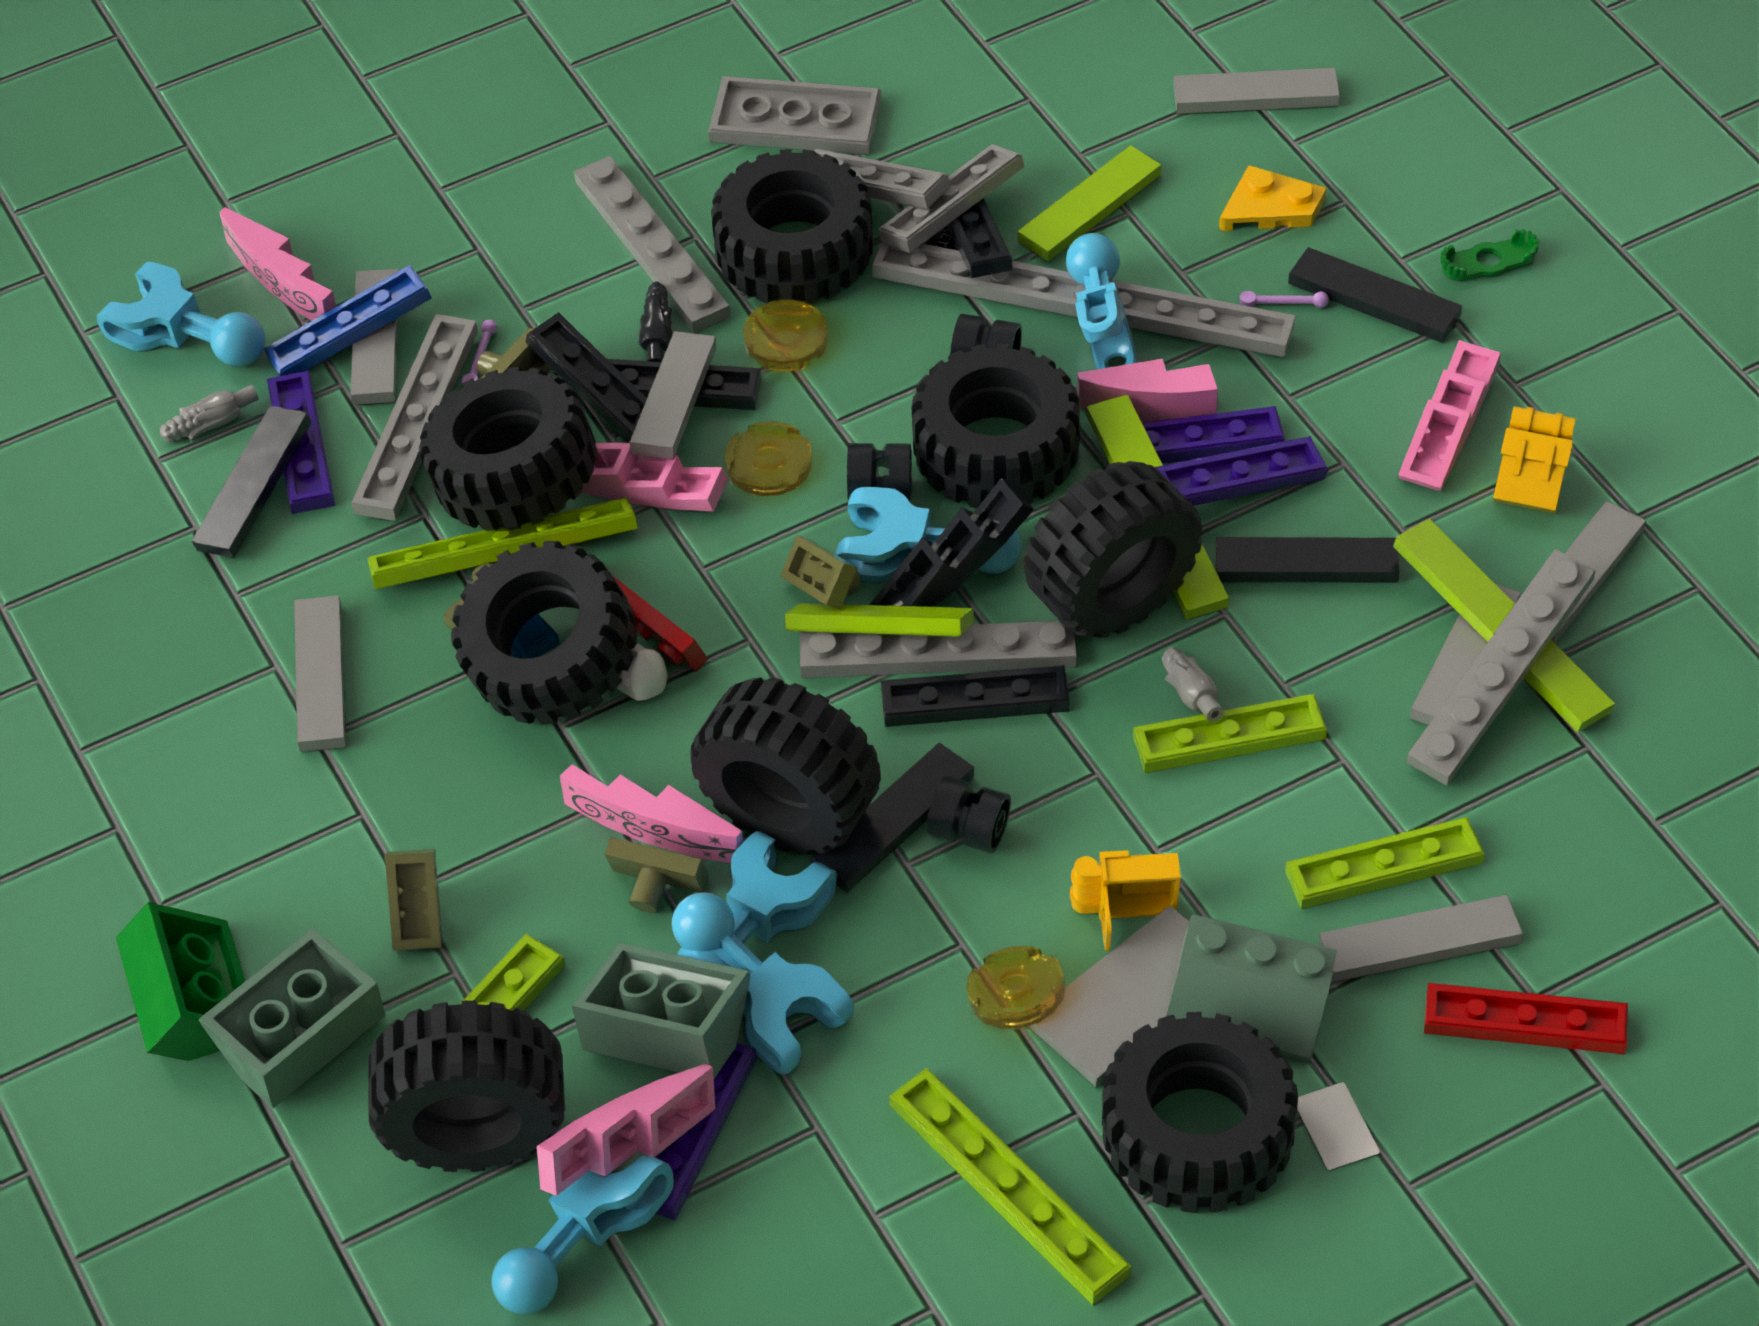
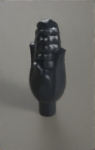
(655, 324)

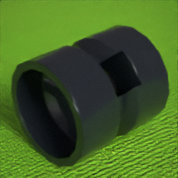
(975, 331)
(865, 459)
(968, 814)

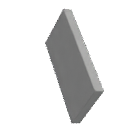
(795, 115)
(1116, 997)

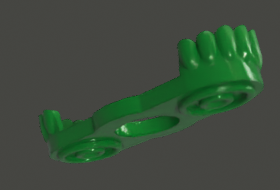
(1513, 254)

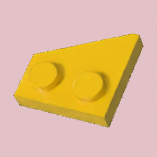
(1272, 201)

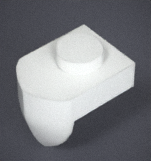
(645, 676)

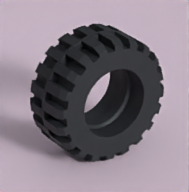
(788, 190)
(995, 385)
(523, 483)
(1113, 549)
(514, 593)
(786, 765)
(465, 1086)
(1192, 1167)

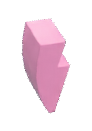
(1152, 389)

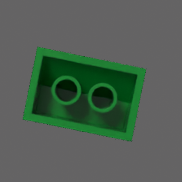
(176, 973)

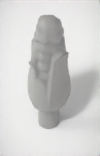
(208, 414)
(1192, 684)

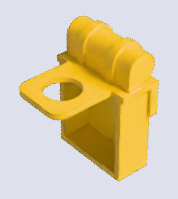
(1534, 459)
(1124, 886)

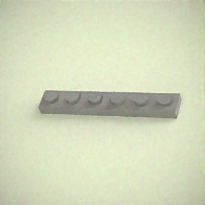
(652, 244)
(397, 452)
(977, 649)
(1500, 667)

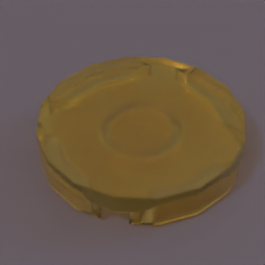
(785, 335)
(768, 459)
(1016, 987)

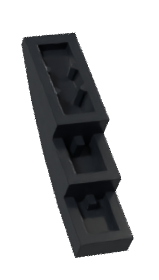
(961, 549)

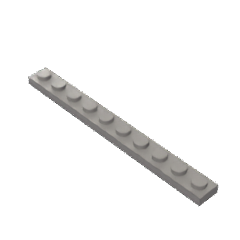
(1056, 292)

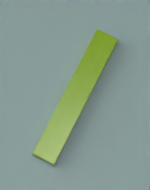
(1126, 440)
(484, 546)
(1485, 609)
(1010, 1186)

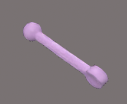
(1250, 299)
(488, 328)

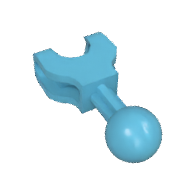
(1100, 312)
(172, 314)
(896, 531)
(768, 901)
(774, 988)
(587, 1209)

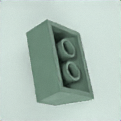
(1255, 980)
(662, 1009)
(293, 1016)

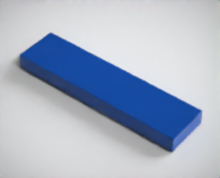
(348, 322)

